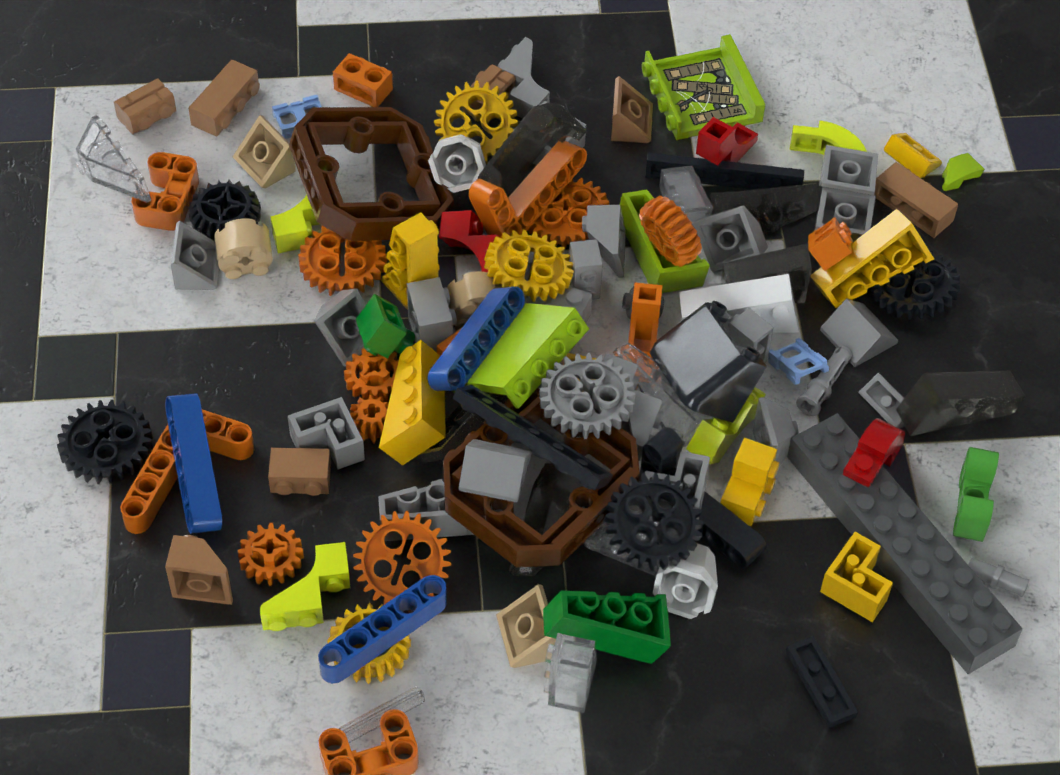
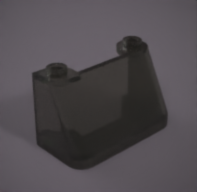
(527, 143)

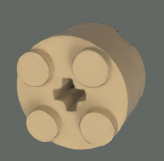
(243, 248)
(468, 294)

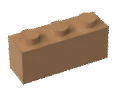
(224, 98)
(915, 199)

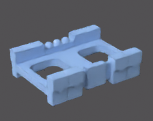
(296, 108)
(788, 365)

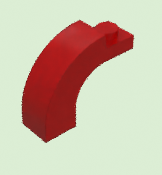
(876, 447)

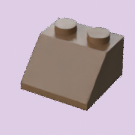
(197, 571)

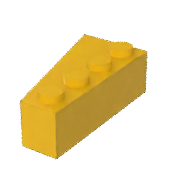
(412, 255)
(875, 257)

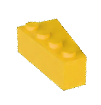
(414, 410)

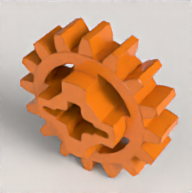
(374, 374)
(270, 554)

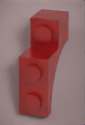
(724, 143)
(465, 231)

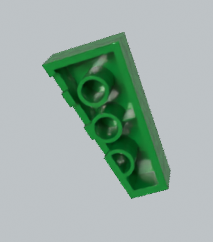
(618, 624)

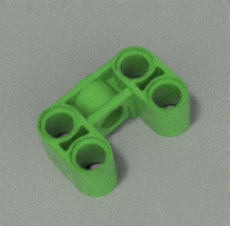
(975, 481)

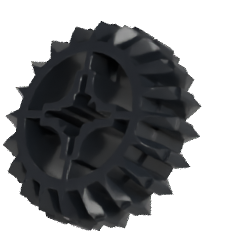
(222, 204)

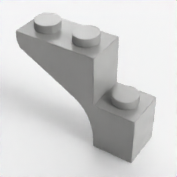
(526, 92)
(645, 410)

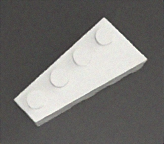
(767, 297)

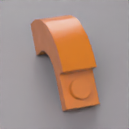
(645, 316)

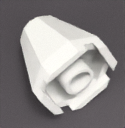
(457, 162)
(690, 584)

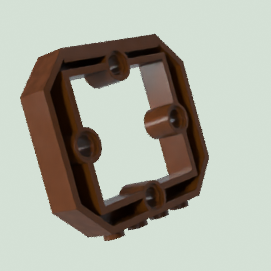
(356, 130)
(509, 533)

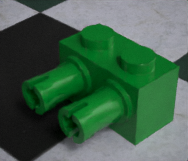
(383, 328)

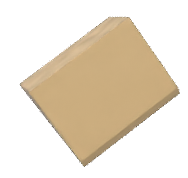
(265, 154)
(523, 629)

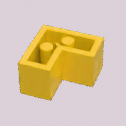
(750, 480)
(853, 581)

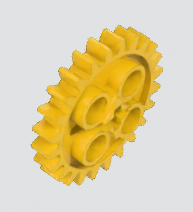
(493, 107)
(549, 268)

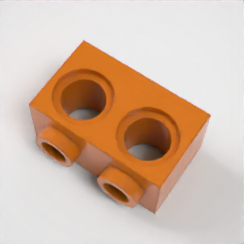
(362, 80)
(830, 243)

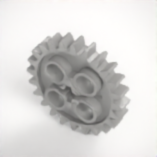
(609, 385)

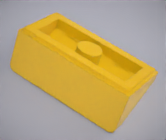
(911, 154)

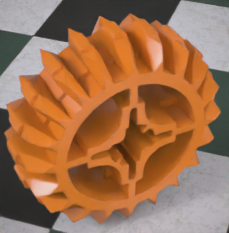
(670, 231)

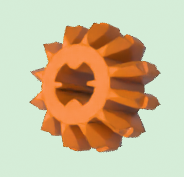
(369, 417)

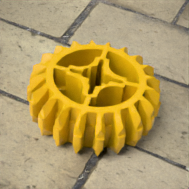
(380, 665)

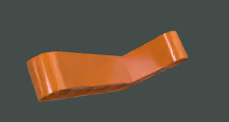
(532, 196)
(161, 481)

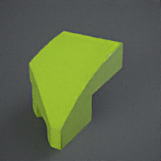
(960, 169)

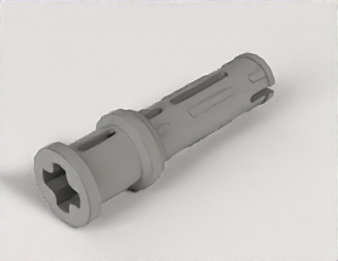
(820, 387)

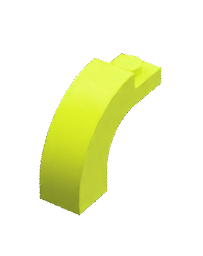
(815, 139)

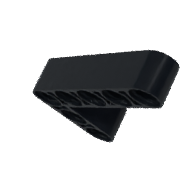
(721, 526)

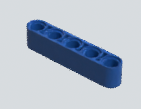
(476, 339)
(193, 463)
(378, 641)

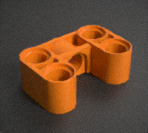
(180, 179)
(376, 760)

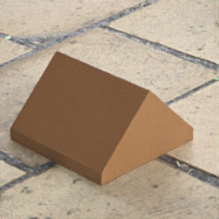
(630, 114)

